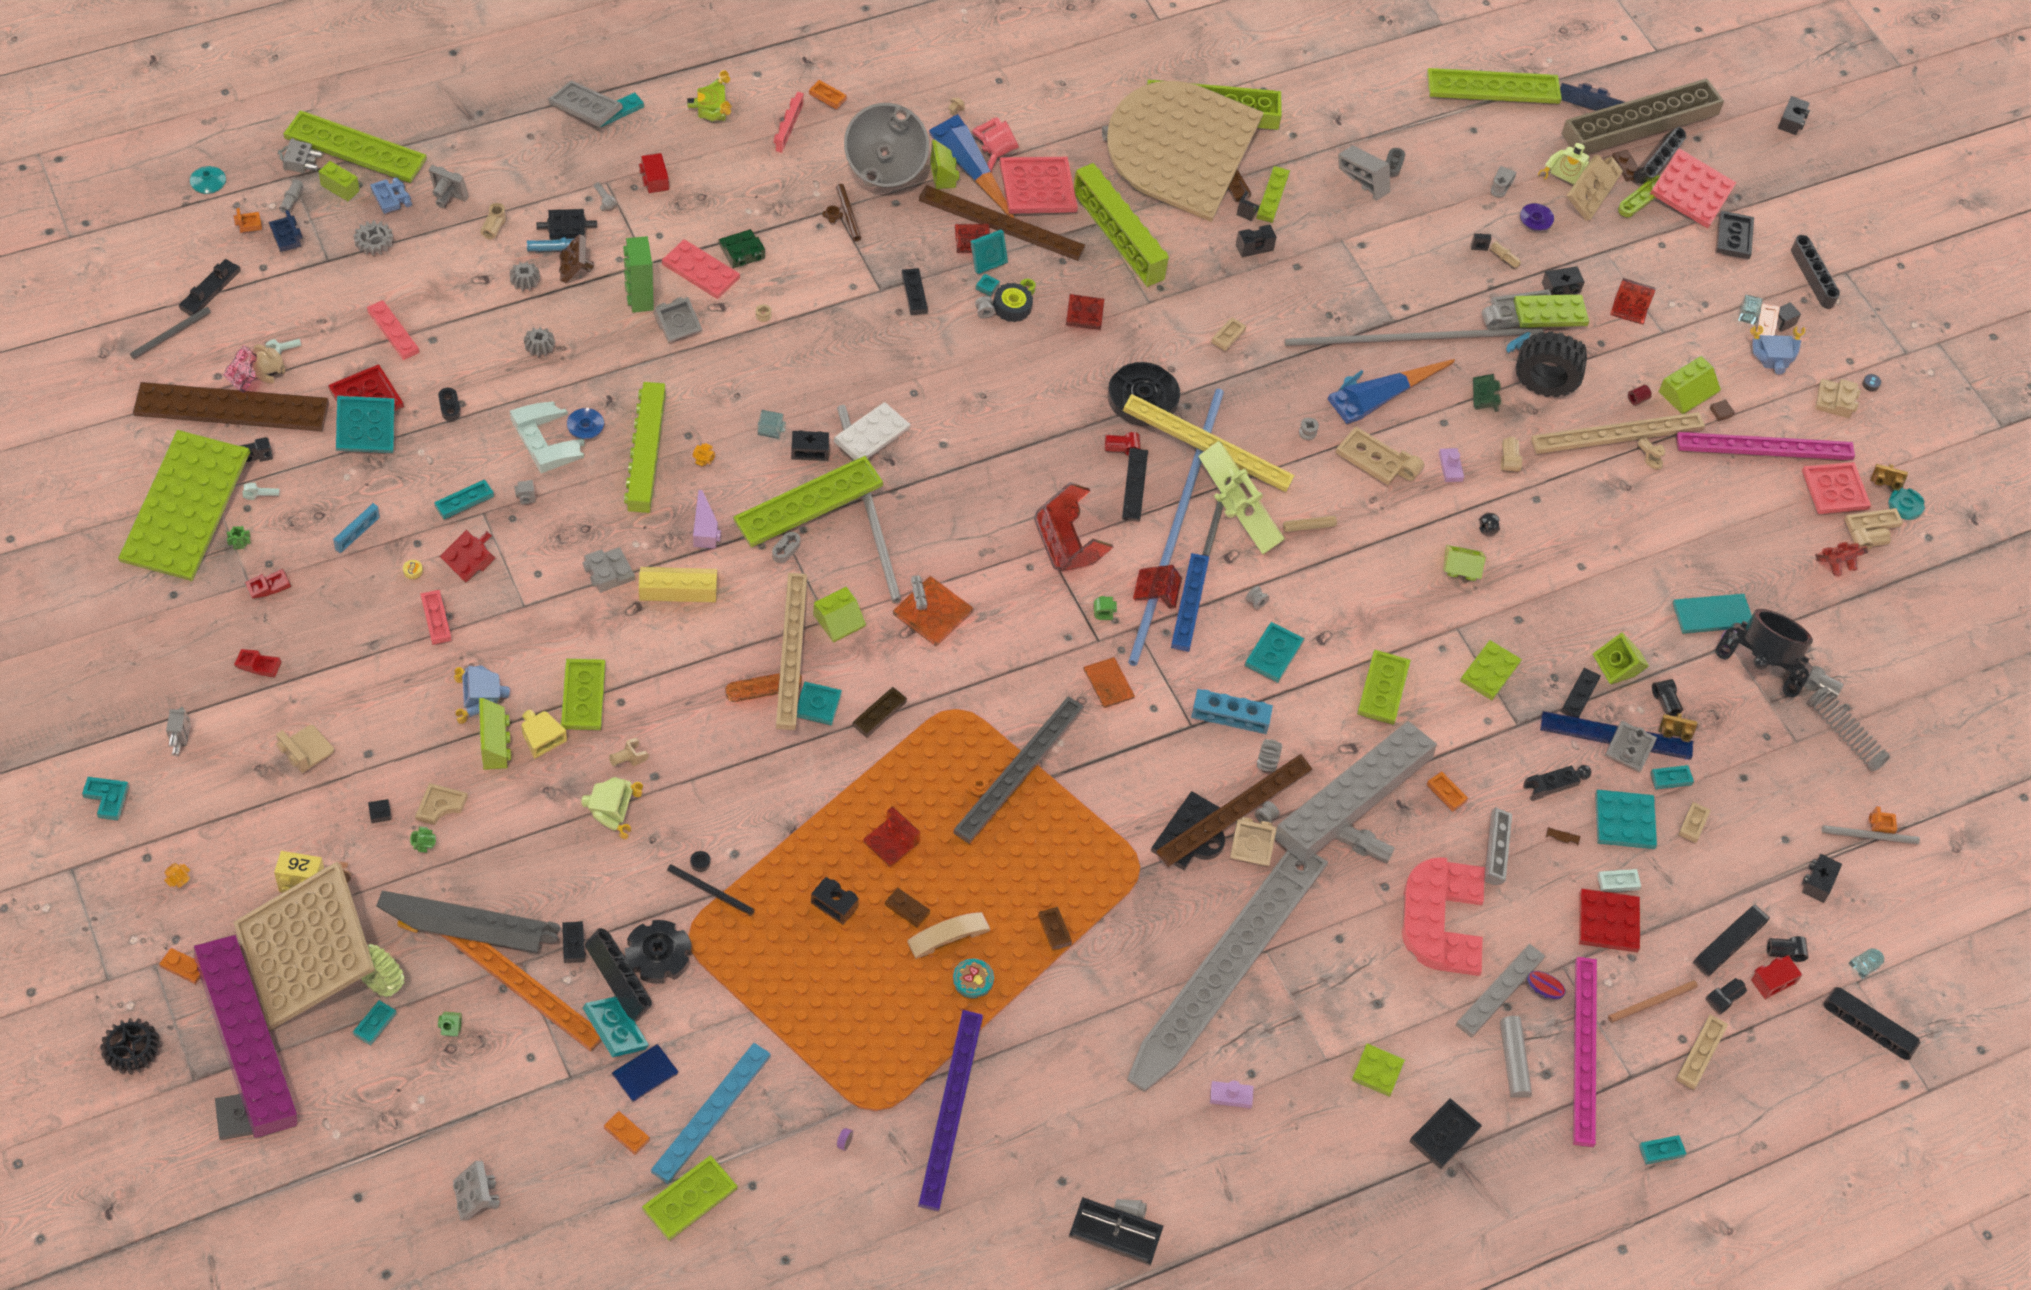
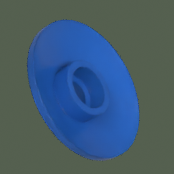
(585, 423)

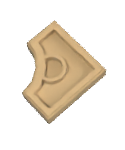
(439, 802)

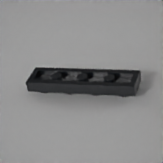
(1134, 484)

